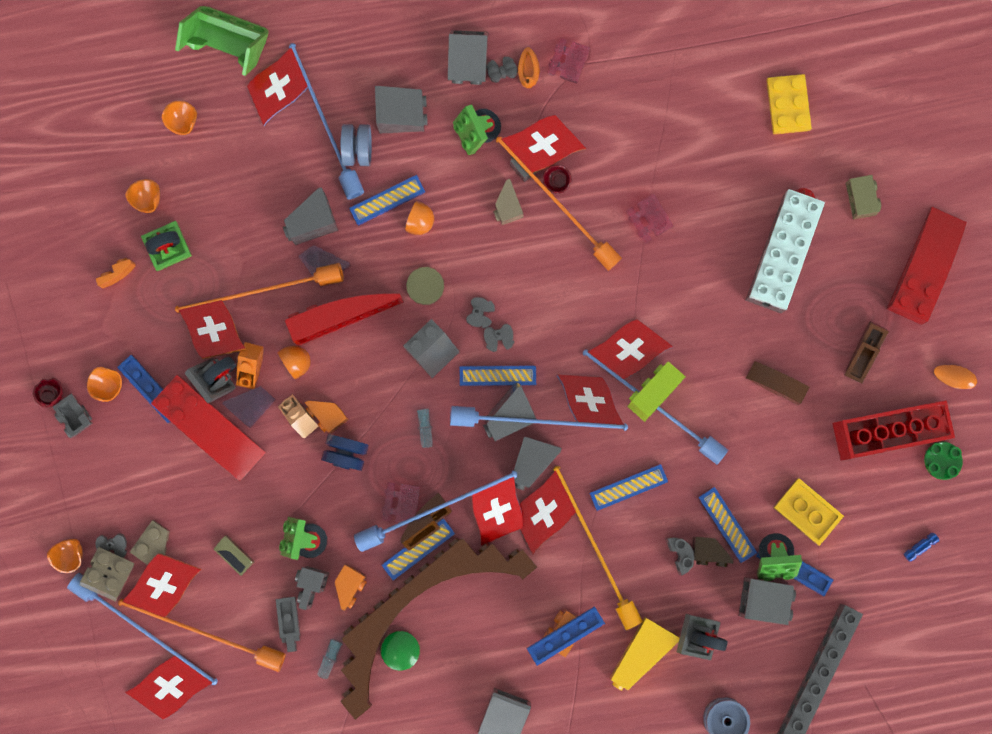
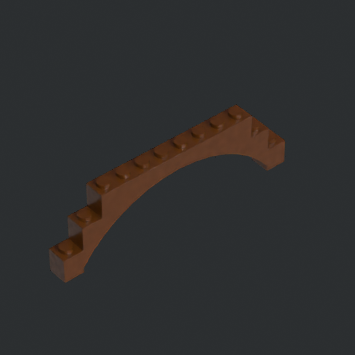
(367, 635)

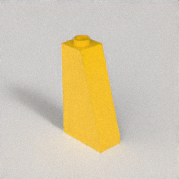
(643, 652)

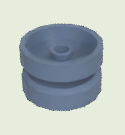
(352, 145)
(725, 708)

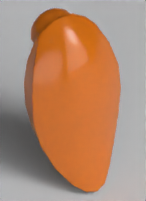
(528, 68)
(955, 376)

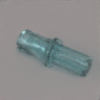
(425, 428)
(329, 659)

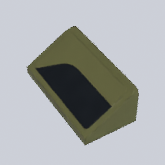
(233, 555)

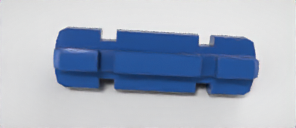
(921, 547)

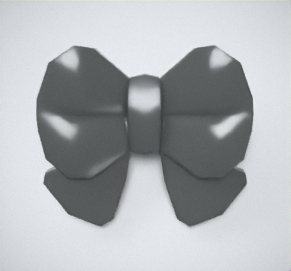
(508, 69)
(479, 306)
(493, 336)
(117, 543)

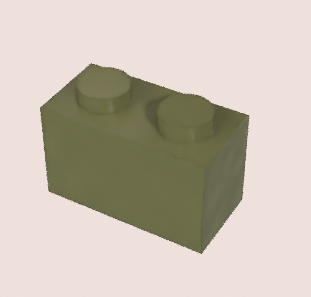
(863, 197)

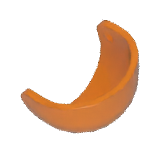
(179, 117)
(143, 195)
(420, 219)
(295, 360)
(104, 384)
(66, 555)

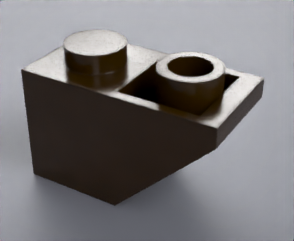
(710, 550)

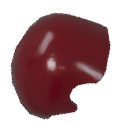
(557, 179)
(48, 392)

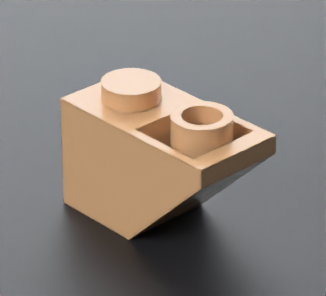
(298, 416)

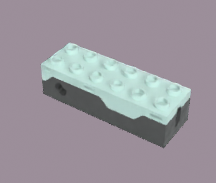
(785, 250)

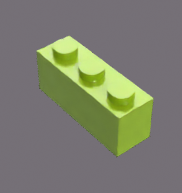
(655, 390)

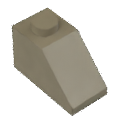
(507, 205)

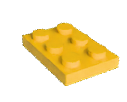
(788, 104)
(808, 511)

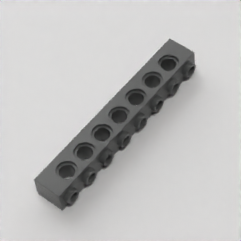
(821, 671)

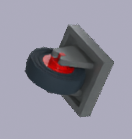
(212, 378)
(700, 637)

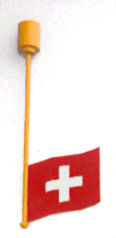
(547, 512)

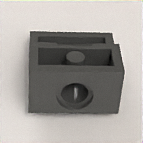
(312, 581)

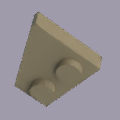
(151, 542)

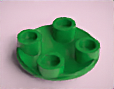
(943, 460)
(400, 650)

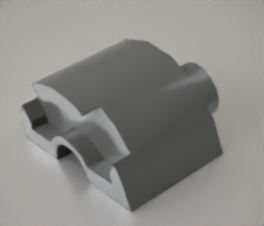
(73, 415)
(685, 554)

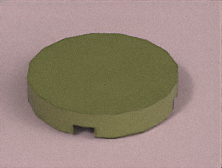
(425, 285)

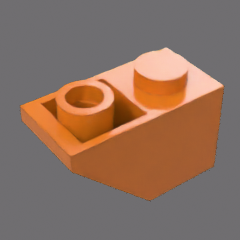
(249, 365)
(328, 414)
(348, 584)

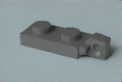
(288, 622)

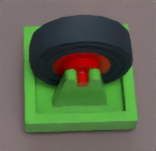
(476, 128)
(166, 246)
(302, 539)
(777, 558)

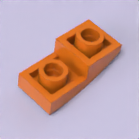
(120, 270)

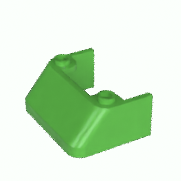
(224, 33)

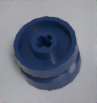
(344, 452)

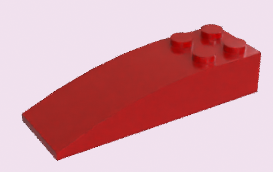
(927, 266)
(337, 315)
(208, 427)
(893, 430)

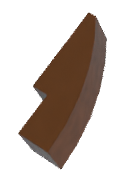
(866, 352)
(777, 383)
(425, 526)

